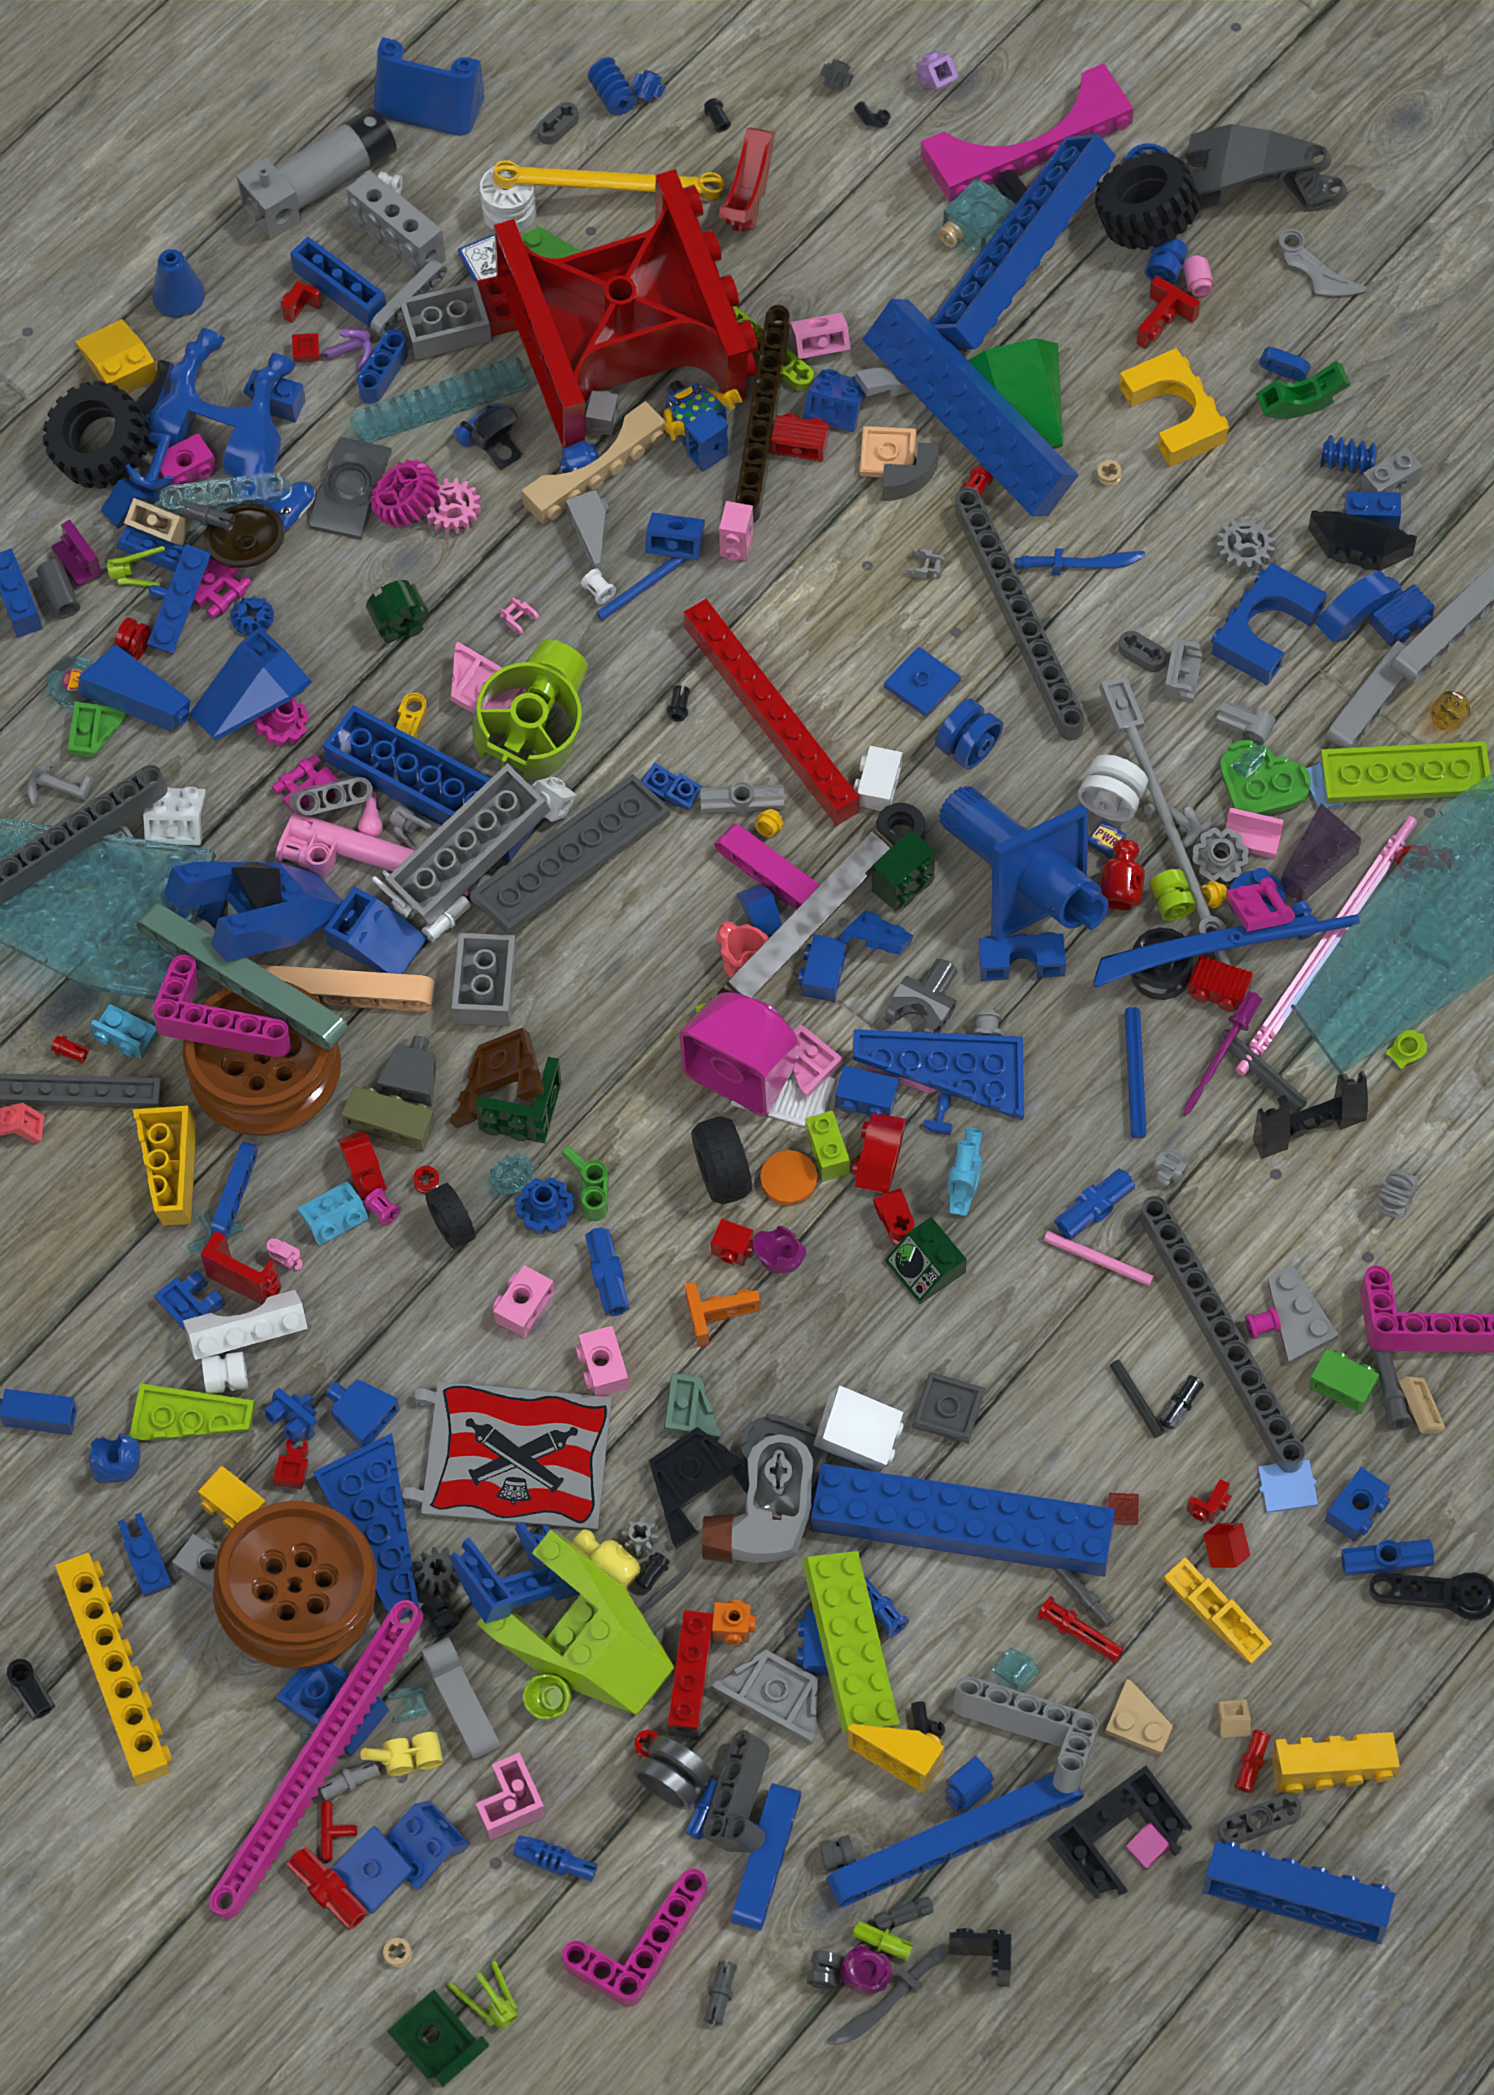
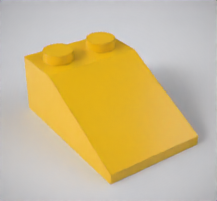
(118, 357)
(901, 1752)

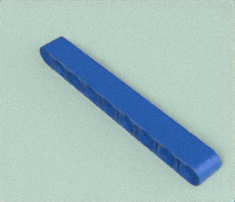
(948, 1840)

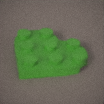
(1271, 788)

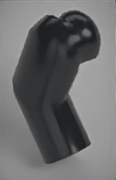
(878, 119)
(923, 1723)

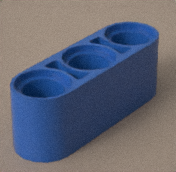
(381, 377)

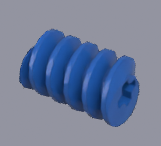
(612, 86)
(1348, 455)

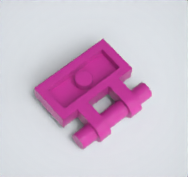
(213, 581)
(306, 768)

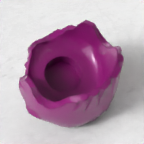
(779, 1250)
(865, 1971)

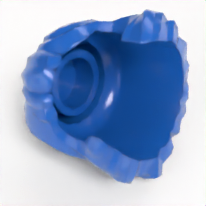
(114, 1459)

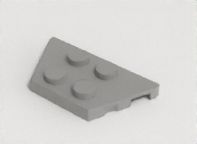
(775, 1692)

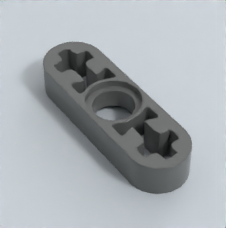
(1276, 1803)

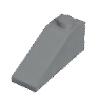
(589, 522)

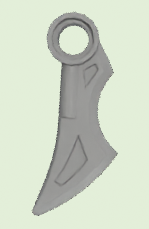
(1324, 279)

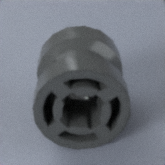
(837, 1853)
(824, 1970)

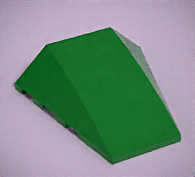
(1029, 380)

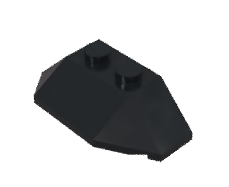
(1360, 540)

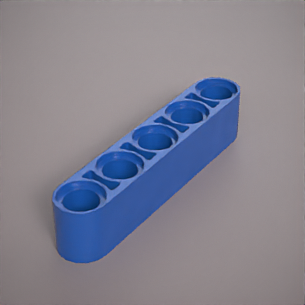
(766, 1862)

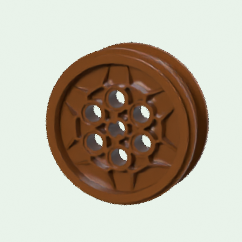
(279, 1104)
(280, 1539)

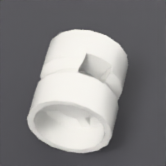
(225, 1372)

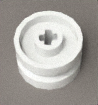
(1113, 787)

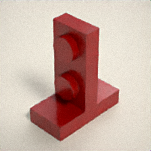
(1171, 302)

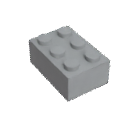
(445, 320)
(484, 979)

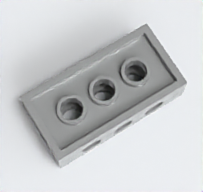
(394, 223)

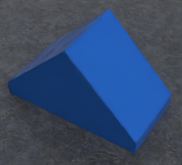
(120, 500)
(760, 909)

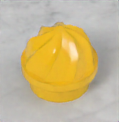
(769, 823)
(1214, 894)

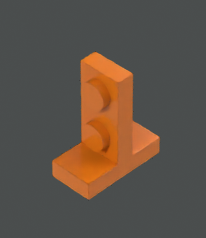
(717, 1309)

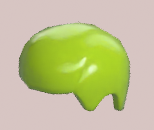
(547, 1696)

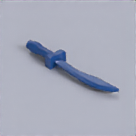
(1057, 561)

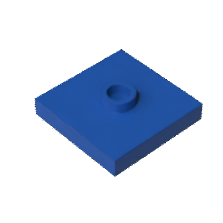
(922, 681)
(373, 1869)

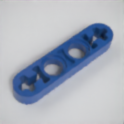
(234, 1189)

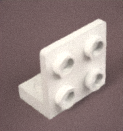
(176, 817)

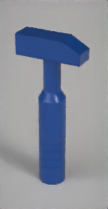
(939, 1126)

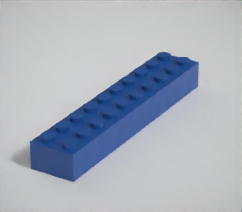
(1022, 240)
(970, 407)
(963, 1519)

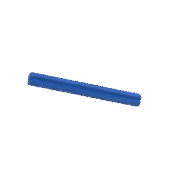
(1135, 1072)

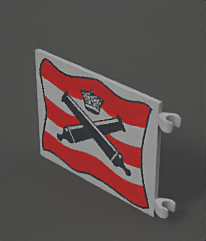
(514, 1456)

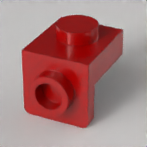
(297, 298)
(1218, 1501)

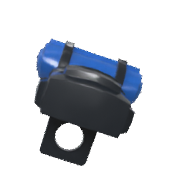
(488, 430)

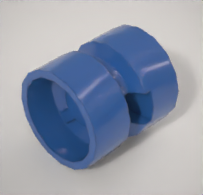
(1167, 261)

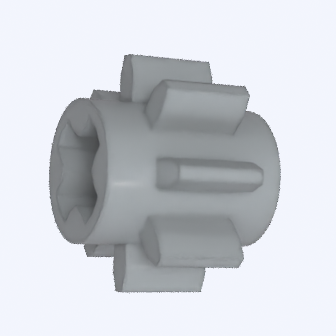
(1170, 1167)
(642, 1529)

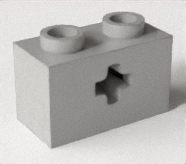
(1394, 474)

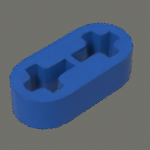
(1284, 364)

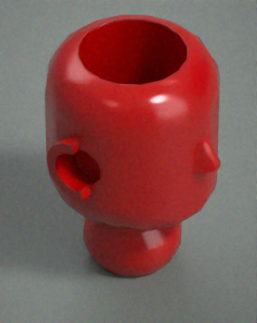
(1122, 877)

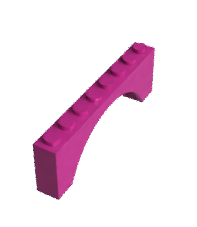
(957, 163)

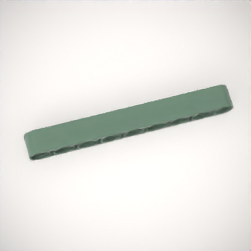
(244, 977)

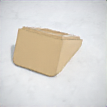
(1234, 1718)

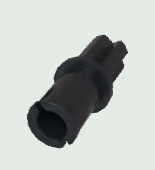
(1181, 1402)

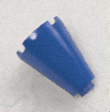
(176, 286)

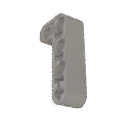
(459, 1698)

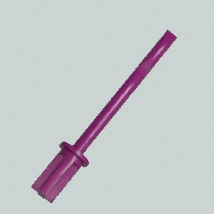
(1240, 1021)

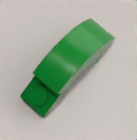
(1304, 397)

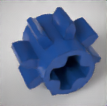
(648, 85)

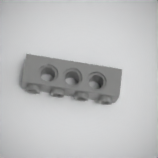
(193, 1557)

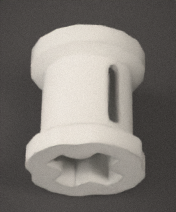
(598, 586)

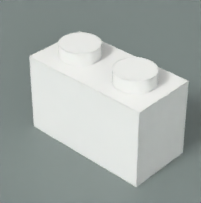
(879, 778)

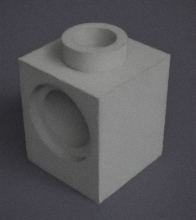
(602, 412)

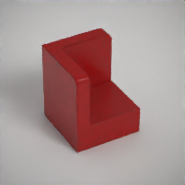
(1226, 1545)

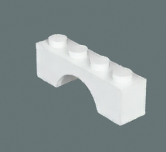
(217, 1334)

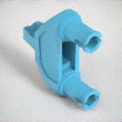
(965, 1172)

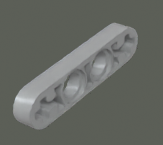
(421, 284)

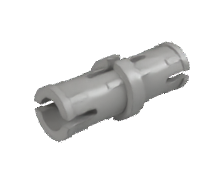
(349, 1779)

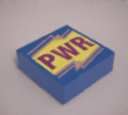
(1105, 837)

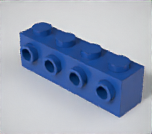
(337, 280)

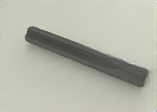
(1265, 1072)

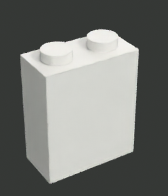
(859, 1429)

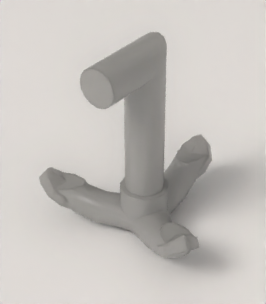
(40, 777)
(1187, 821)

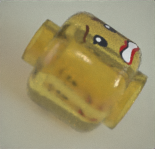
(1450, 711)

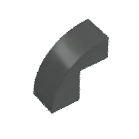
(906, 480)

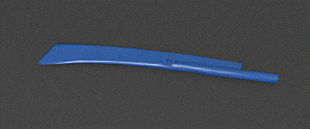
(1138, 959)

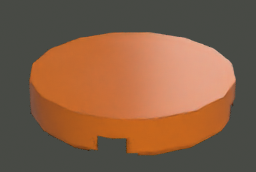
(788, 1177)

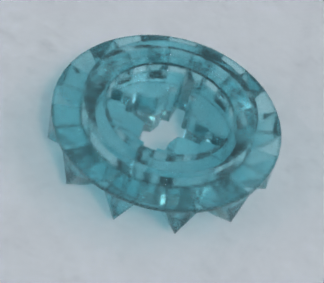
(506, 1183)

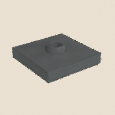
(948, 1407)

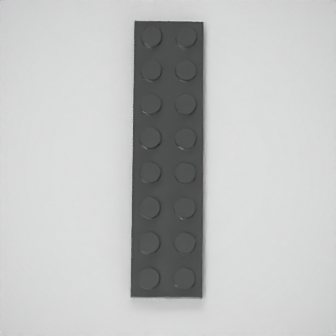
(569, 854)

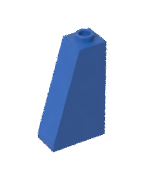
(134, 689)

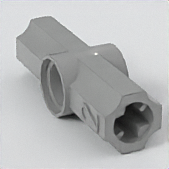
(725, 798)

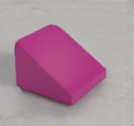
(1148, 1846)

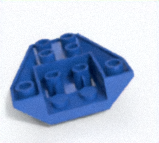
(249, 685)

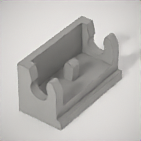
(1183, 671)

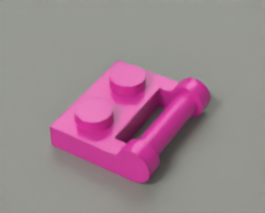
(1252, 910)

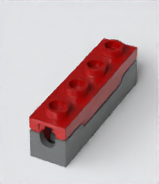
(691, 1674)

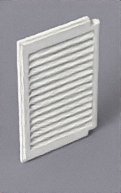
(794, 1107)

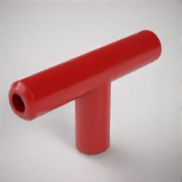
(329, 1831)

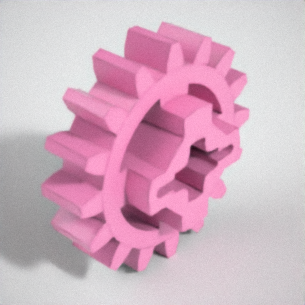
(452, 508)

